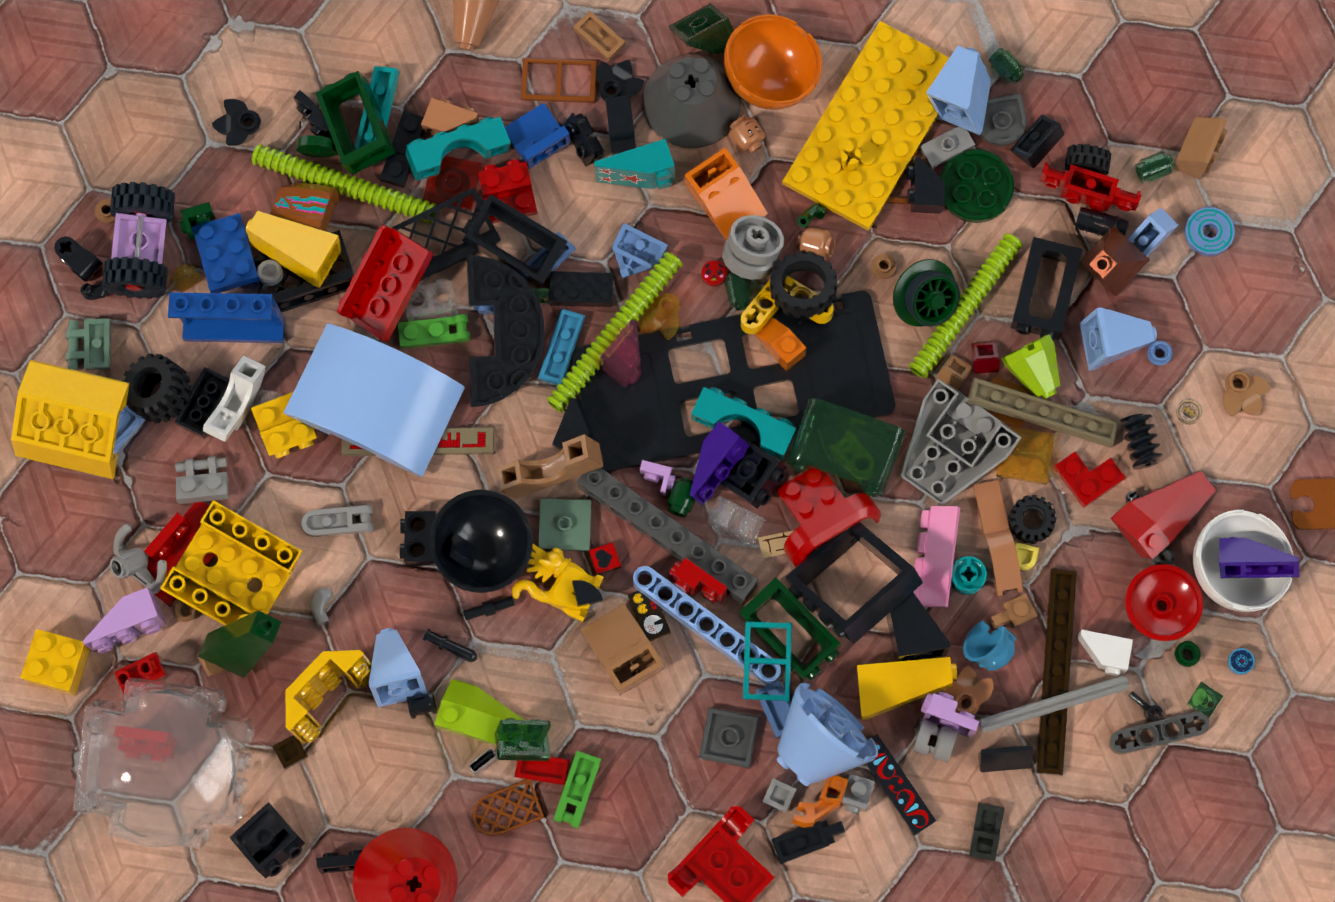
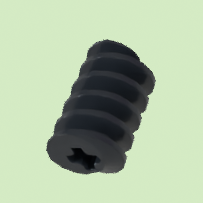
(1140, 441)

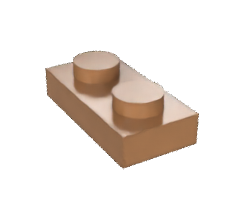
(599, 36)

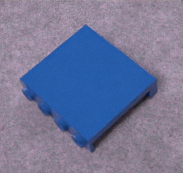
(228, 317)

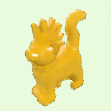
(562, 592)

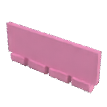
(938, 551)

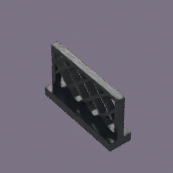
(458, 252)
(305, 292)

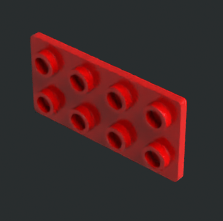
(173, 542)

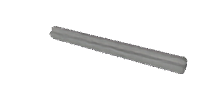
(1054, 704)

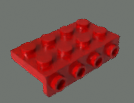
(384, 282)

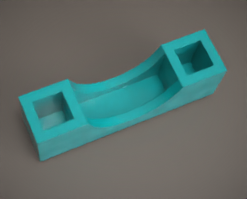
(486, 138)
(773, 434)

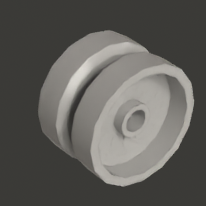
(753, 247)

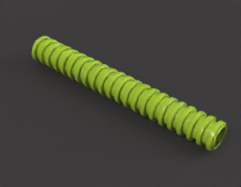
(968, 302)

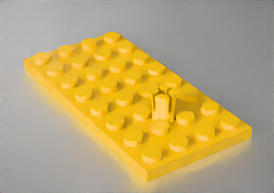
(869, 128)

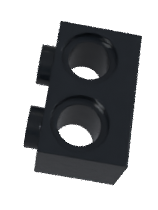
(414, 538)

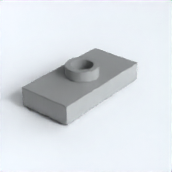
(946, 146)

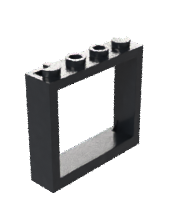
(873, 610)

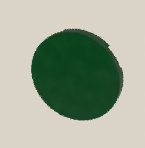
(977, 186)

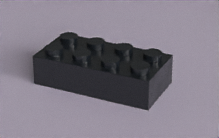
(581, 289)
(203, 401)

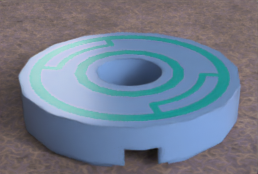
(1216, 219)

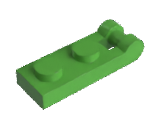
(433, 332)
(577, 788)

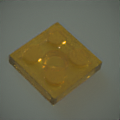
(1029, 458)

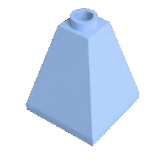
(1113, 335)
(394, 671)

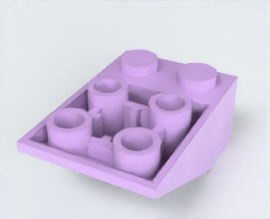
(129, 618)

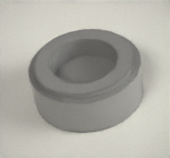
(270, 272)

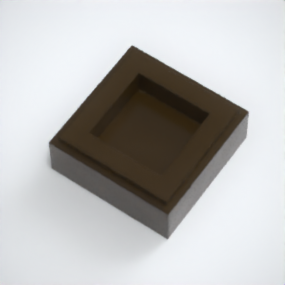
(290, 752)

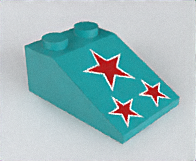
(640, 167)

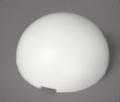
(1239, 593)

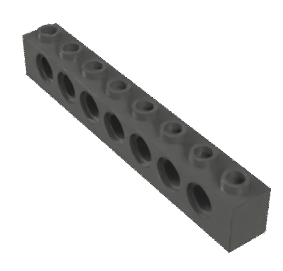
(666, 532)

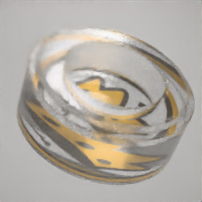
(1189, 411)

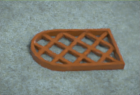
(512, 817)

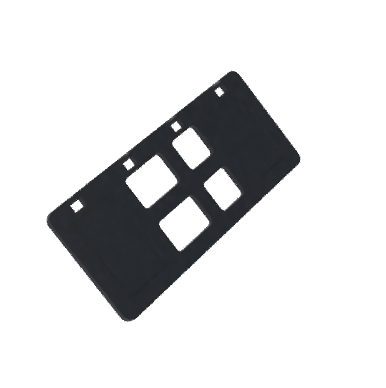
(645, 421)

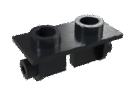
(579, 130)

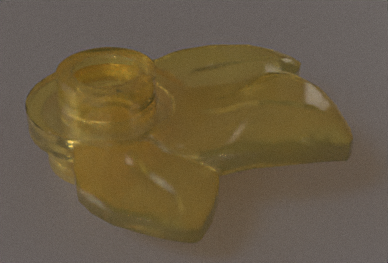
(659, 318)

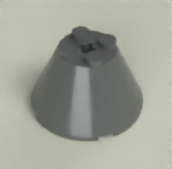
(690, 101)

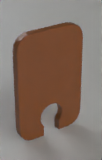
(1323, 497)

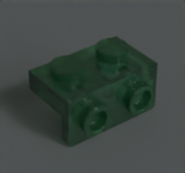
(522, 740)

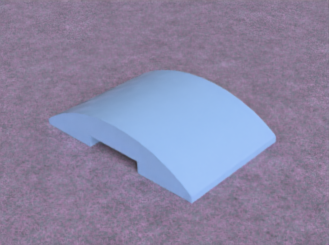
(375, 398)

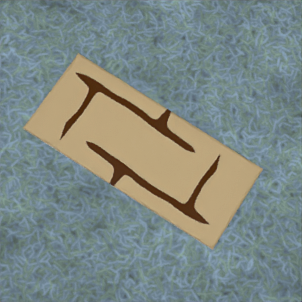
(773, 544)

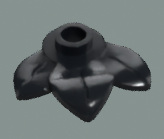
(619, 79)
(234, 122)

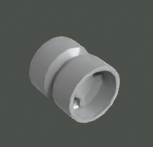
(944, 742)

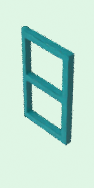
(747, 660)

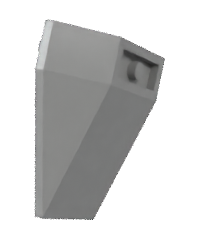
(954, 444)

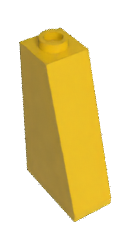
(295, 246)
(901, 682)

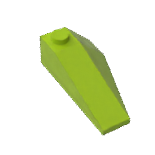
(471, 712)

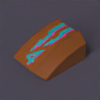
(306, 204)

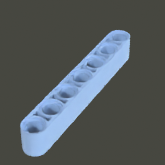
(699, 614)

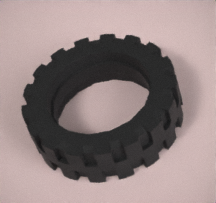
(798, 306)

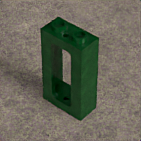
(330, 100)
(829, 644)

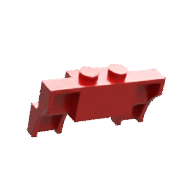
(1089, 188)

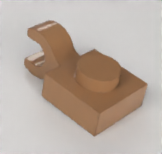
(1015, 611)

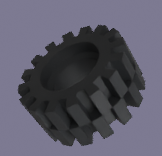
(1042, 508)

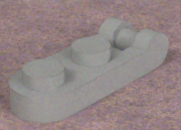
(337, 521)

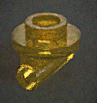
(186, 277)

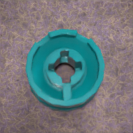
(960, 582)

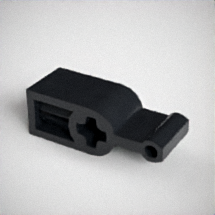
(620, 124)

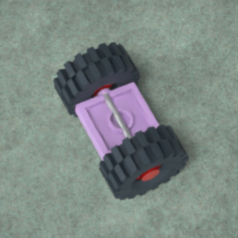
(138, 240)

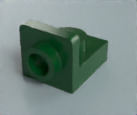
(195, 216)

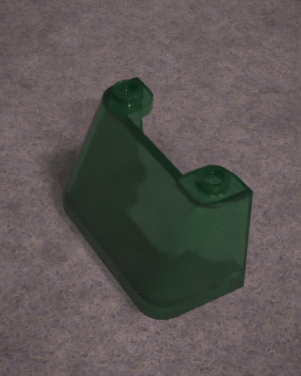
(846, 445)

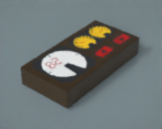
(649, 616)

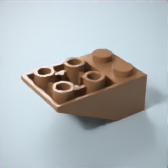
(622, 649)

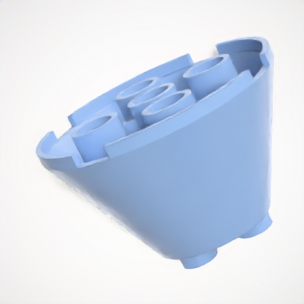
(822, 737)

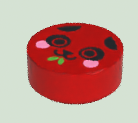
(713, 273)

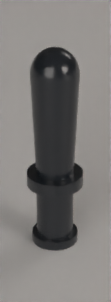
(451, 646)

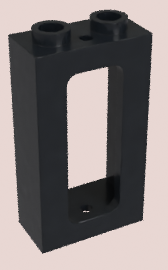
(494, 207)
(1022, 320)

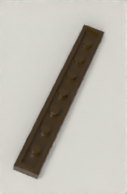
(1056, 669)

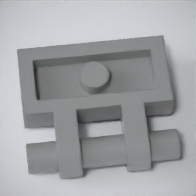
(201, 487)

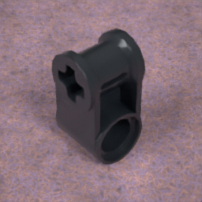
(79, 260)

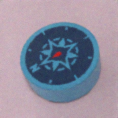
(1240, 661)

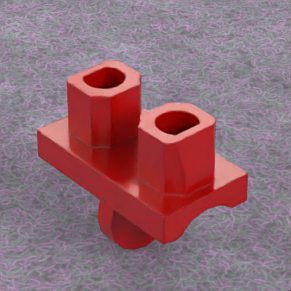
(144, 668)

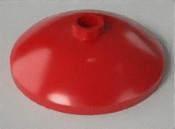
(1173, 588)

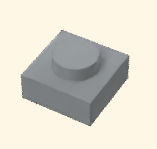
(779, 795)

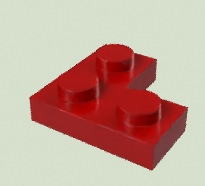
(1087, 484)

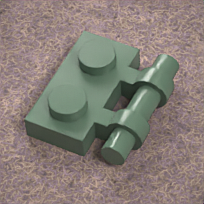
(96, 344)

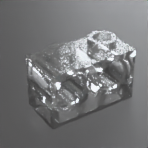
(431, 307)
(736, 521)

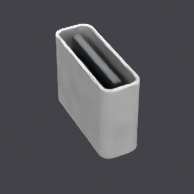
(483, 761)

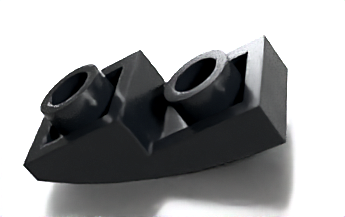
(315, 118)

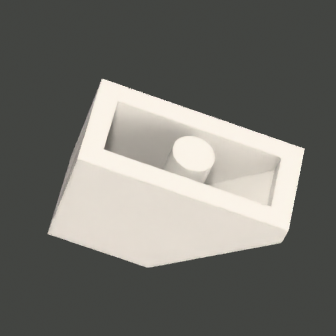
(1107, 651)

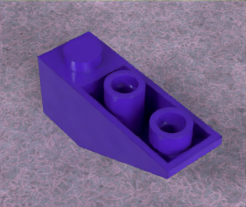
(717, 457)

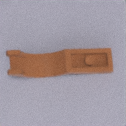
(998, 537)

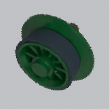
(926, 294)

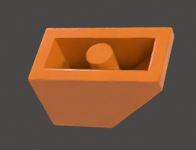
(781, 343)

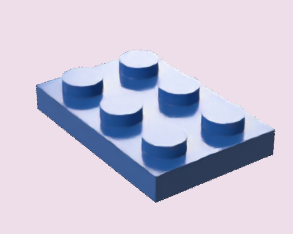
(225, 253)

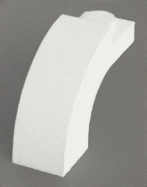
(237, 400)

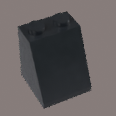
(914, 632)

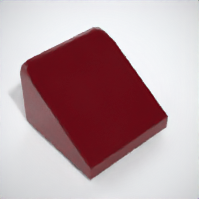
(985, 357)

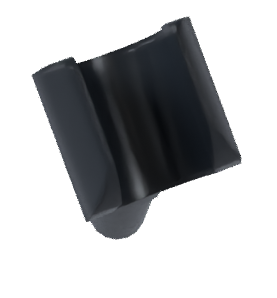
(1145, 706)

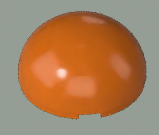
(772, 62)

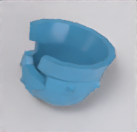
(988, 649)

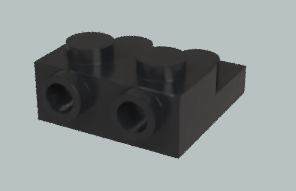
(755, 476)
(267, 841)

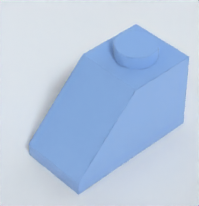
(1153, 231)

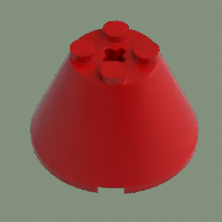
(404, 856)

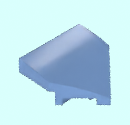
(637, 251)

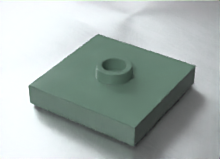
(565, 524)

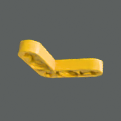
(765, 314)

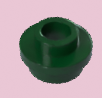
(1195, 652)

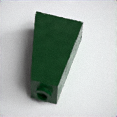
(240, 643)

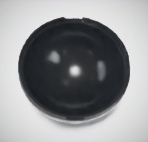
(496, 530)

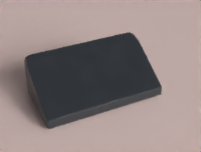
(1038, 140)
(1005, 758)

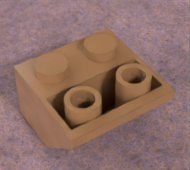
(1201, 146)

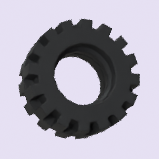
(1089, 158)

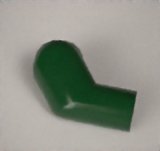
(808, 215)

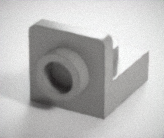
(857, 794)

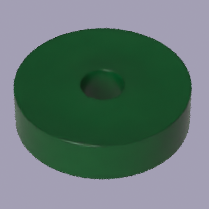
(316, 146)

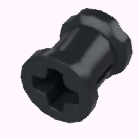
(421, 704)

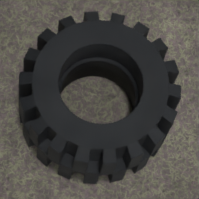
(167, 399)

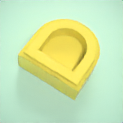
(1026, 555)

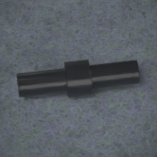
(489, 608)

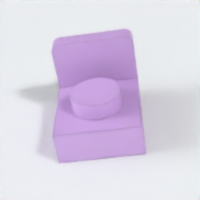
(655, 472)

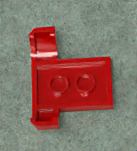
(820, 512)
(723, 863)

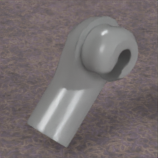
(318, 603)

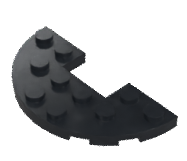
(517, 330)

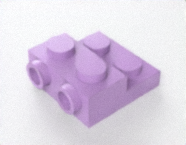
(941, 710)

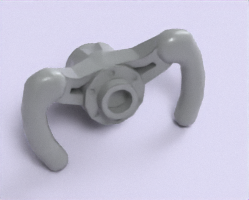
(135, 562)

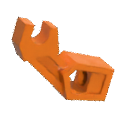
(816, 811)

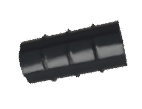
(1099, 222)

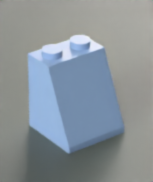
(962, 90)

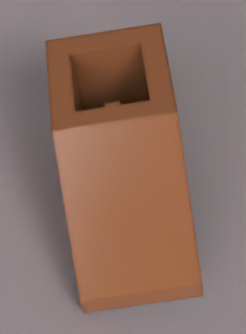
(446, 117)

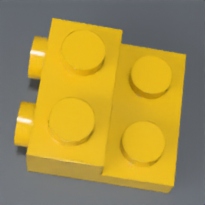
(279, 430)

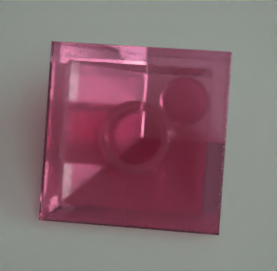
(623, 357)

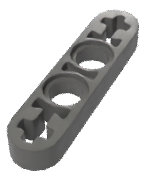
(1160, 737)

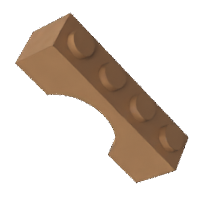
(526, 477)

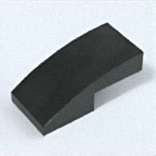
(986, 831)

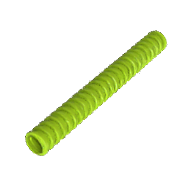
(343, 183)
(632, 310)

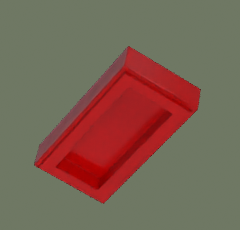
(552, 771)

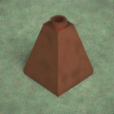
(1114, 261)

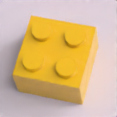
(55, 662)

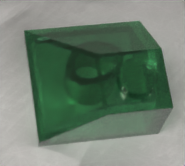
(704, 29)

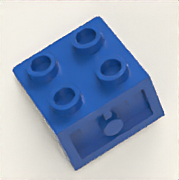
(537, 135)

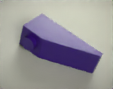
(1254, 560)

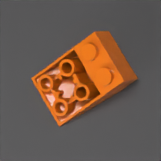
(723, 191)

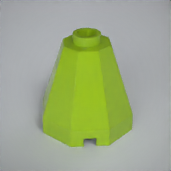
(1035, 366)

